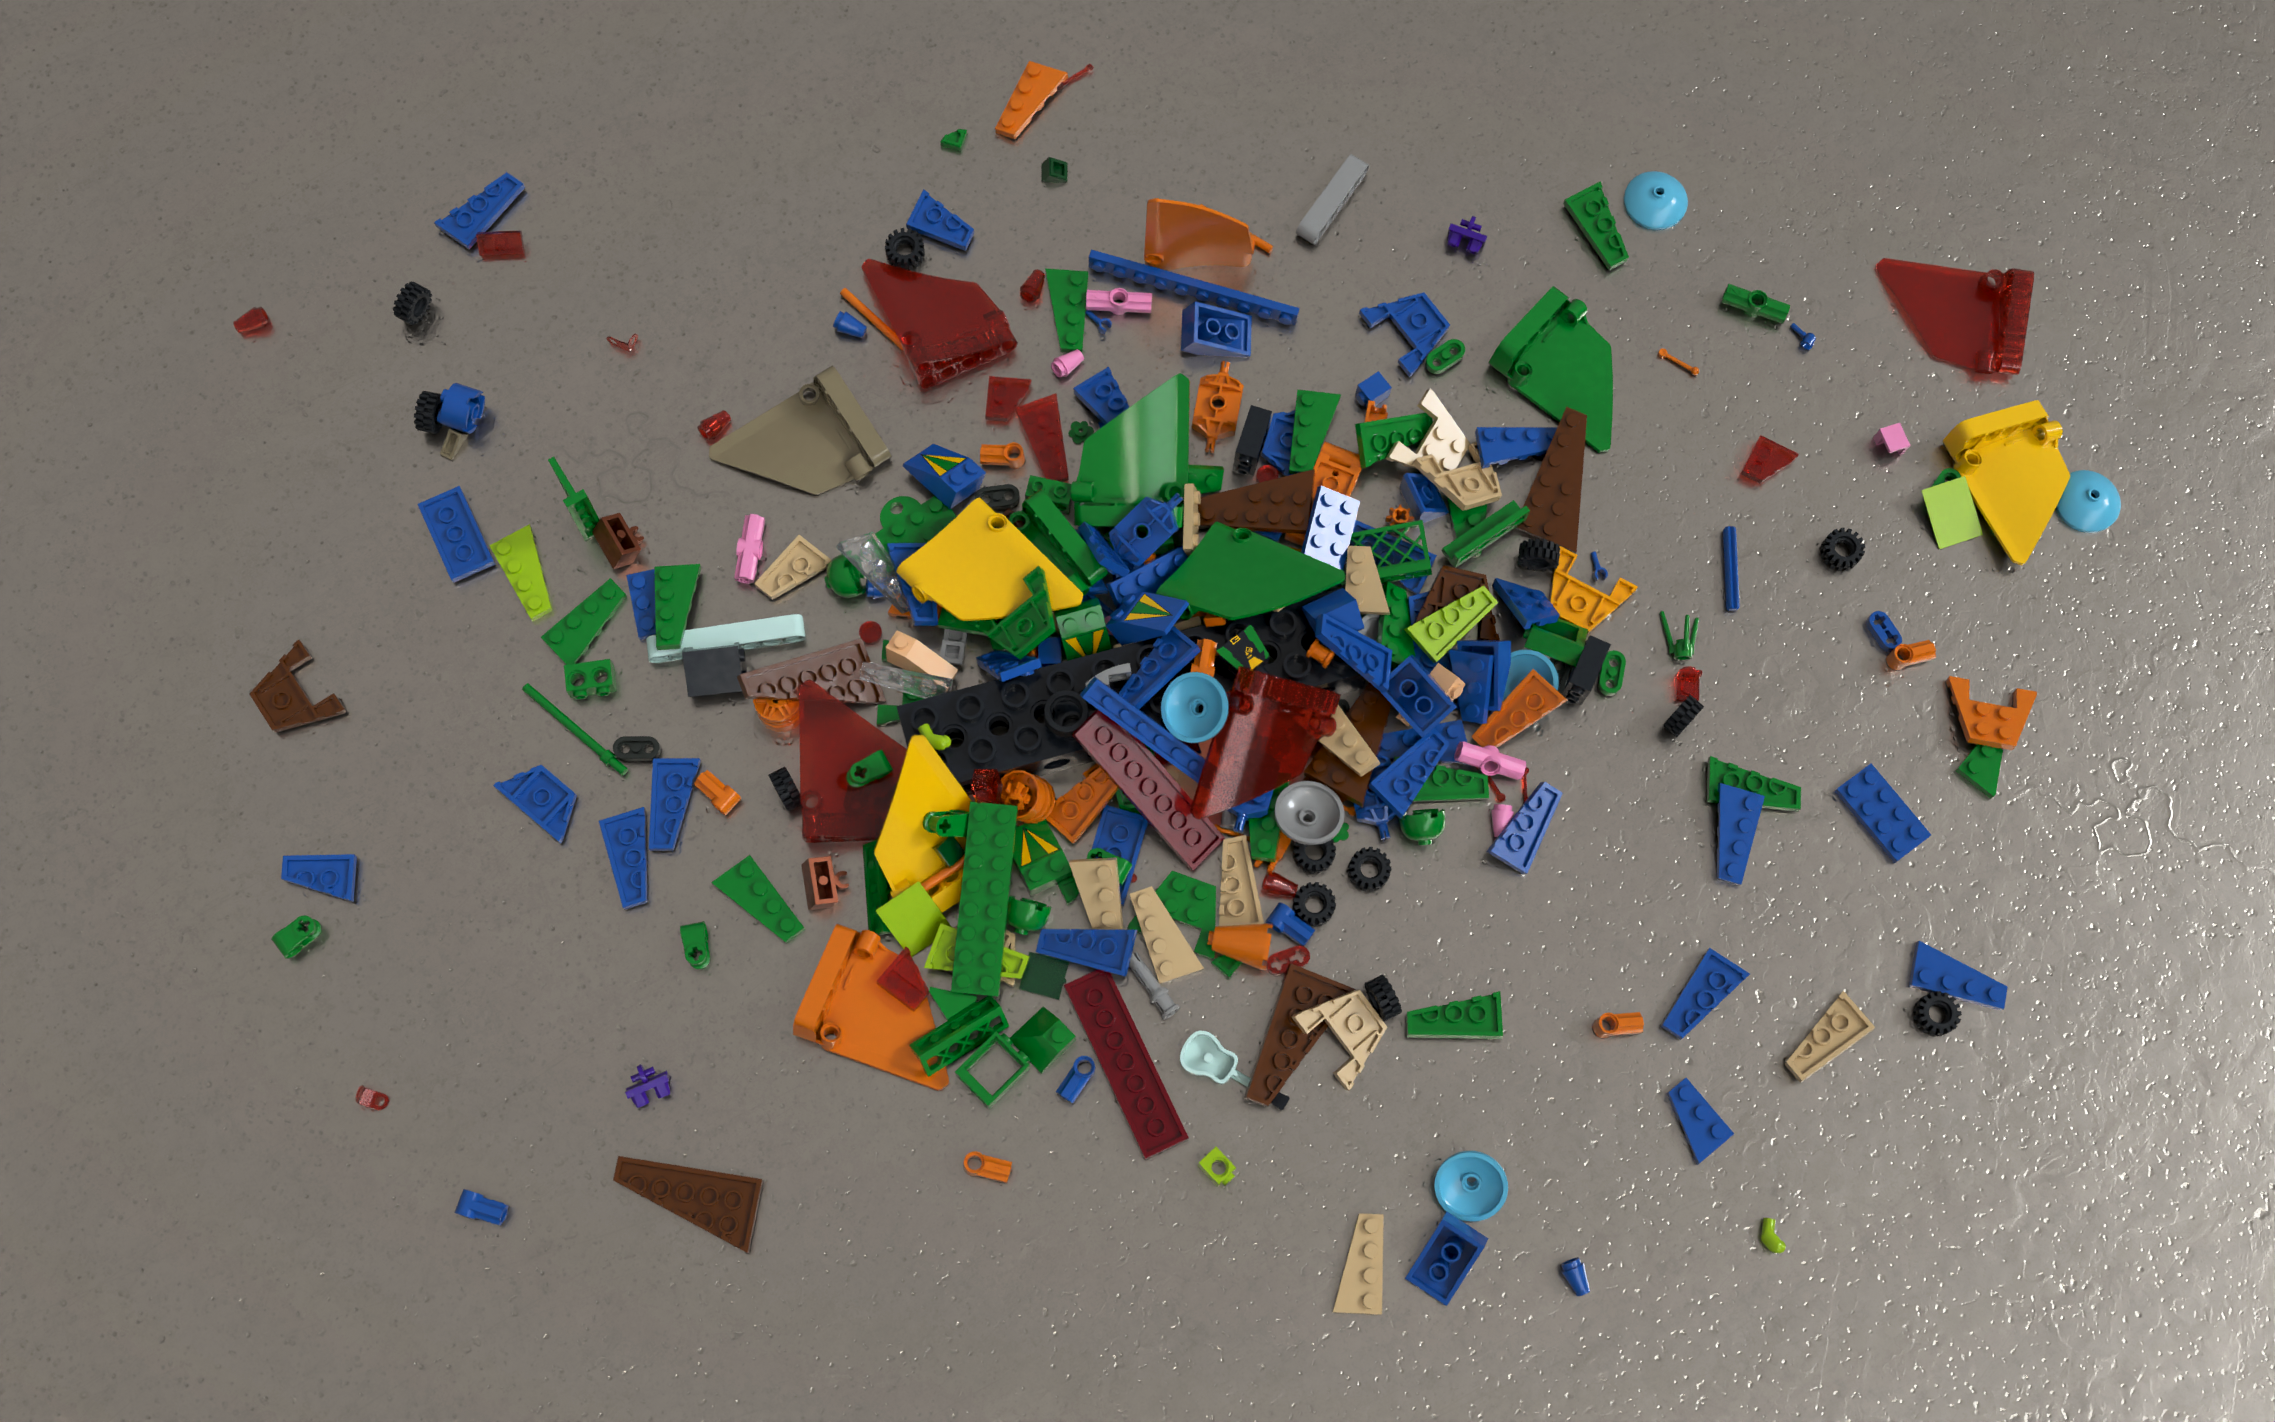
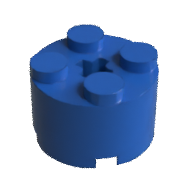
(461, 407)

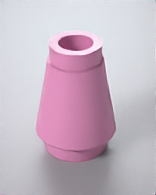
(1066, 363)
(1501, 817)

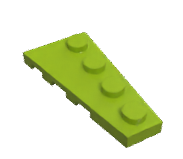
(1449, 624)

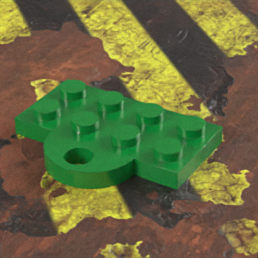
(915, 523)

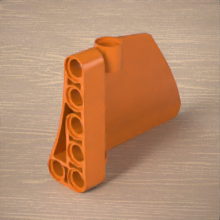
(1194, 236)
(860, 1013)

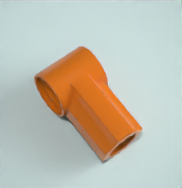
(1000, 455)
(1911, 654)
(1205, 658)
(721, 796)
(1619, 1024)
(990, 1168)

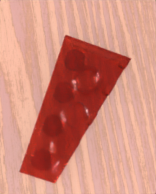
(1044, 433)

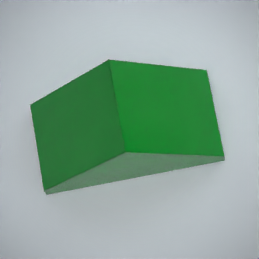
(951, 1002)

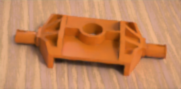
(1212, 421)

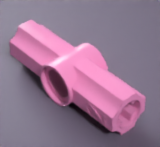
(1132, 301)
(749, 549)
(1490, 760)

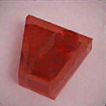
(1005, 396)
(1767, 460)
(904, 981)

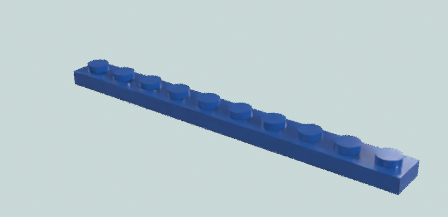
(1193, 287)

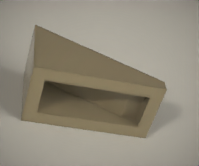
(453, 443)

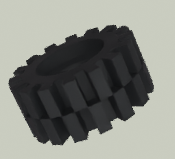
(904, 238)
(412, 303)
(427, 411)
(1851, 541)
(1539, 555)
(1683, 715)
(785, 788)
(1314, 865)
(1365, 882)
(1319, 891)
(1383, 997)
(1924, 1019)

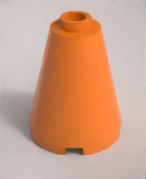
(1243, 943)

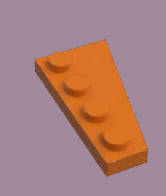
(1029, 96)

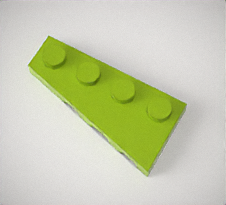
(522, 566)
(943, 952)

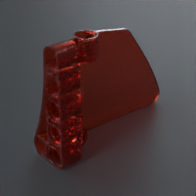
(1963, 314)
(940, 321)
(1264, 739)
(829, 745)

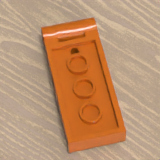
(1335, 470)

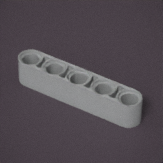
(1332, 199)

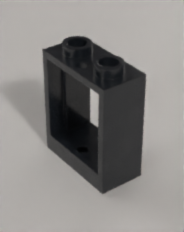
(1252, 440)
(1586, 671)

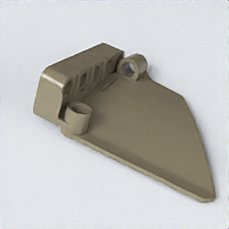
(807, 441)

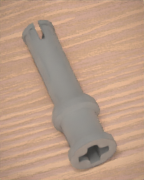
(1157, 993)

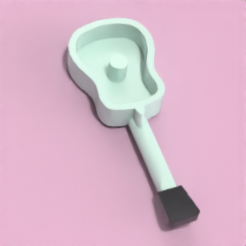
(1206, 1057)

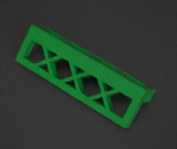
(1485, 533)
(876, 889)
(958, 1031)

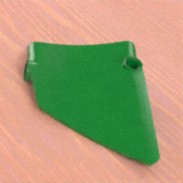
(1561, 364)
(1136, 457)
(1058, 541)
(1245, 575)

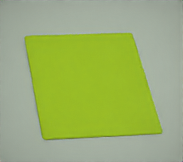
(1952, 512)
(912, 918)

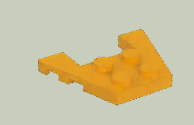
(1580, 602)

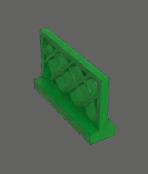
(577, 504)
(1403, 570)

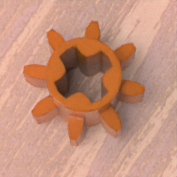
(1398, 513)
(1016, 795)

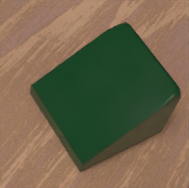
(1054, 171)
(949, 851)

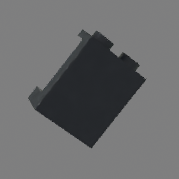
(713, 669)

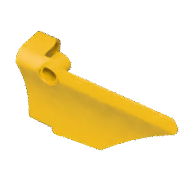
(2012, 472)
(981, 569)
(904, 845)

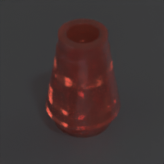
(1032, 287)
(252, 320)
(713, 425)
(1279, 885)

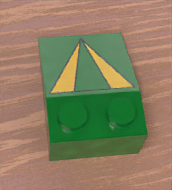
(1082, 629)
(1039, 857)

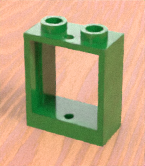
(1557, 640)
(1005, 1043)

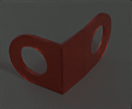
(622, 345)
(368, 1097)

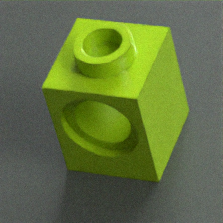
(1212, 1157)

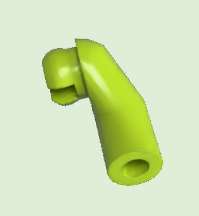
(937, 741)
(1769, 1238)

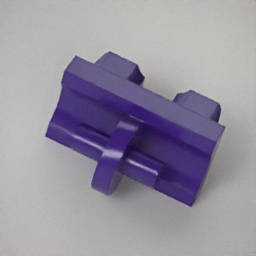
(1475, 239)
(658, 1082)

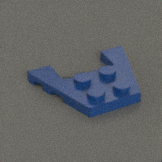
(1416, 320)

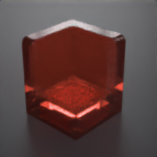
(987, 786)

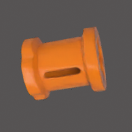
(1320, 653)

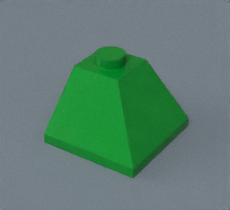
(1043, 1039)

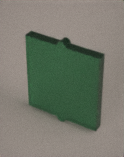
(1044, 976)

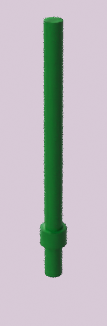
(606, 756)

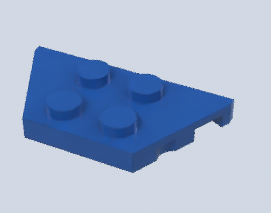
(1279, 440)
(1526, 603)
(541, 798)

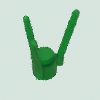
(1684, 647)

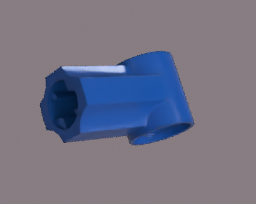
(1286, 922)
(1075, 1081)
(476, 1206)

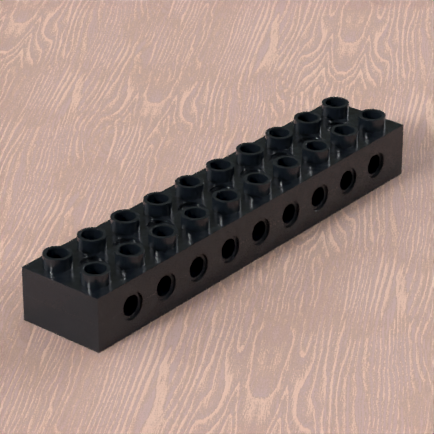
(1018, 702)

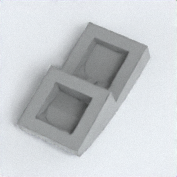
(953, 646)
(1113, 674)

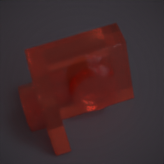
(1687, 683)

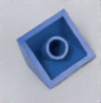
(1422, 497)
(1339, 606)

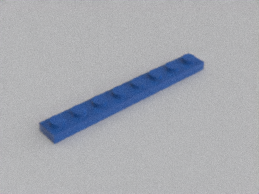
(1143, 728)

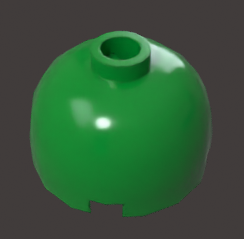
(844, 578)
(1423, 825)
(1027, 914)

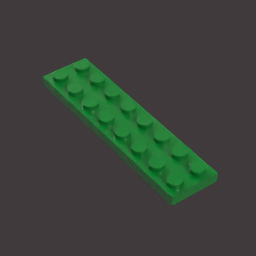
(984, 899)

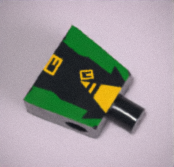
(1243, 651)

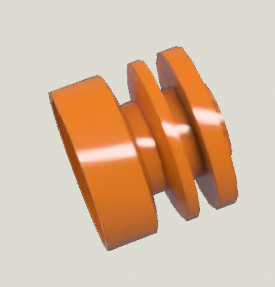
(778, 716)
(1041, 793)

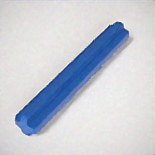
(1731, 568)

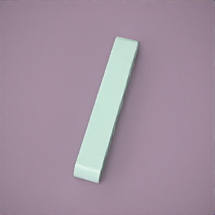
(749, 634)

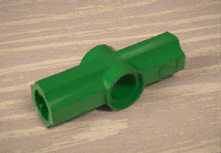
(1744, 300)

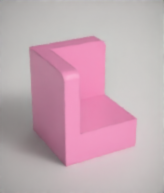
(1893, 438)

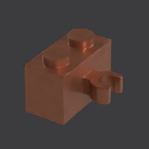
(617, 540)
(821, 882)

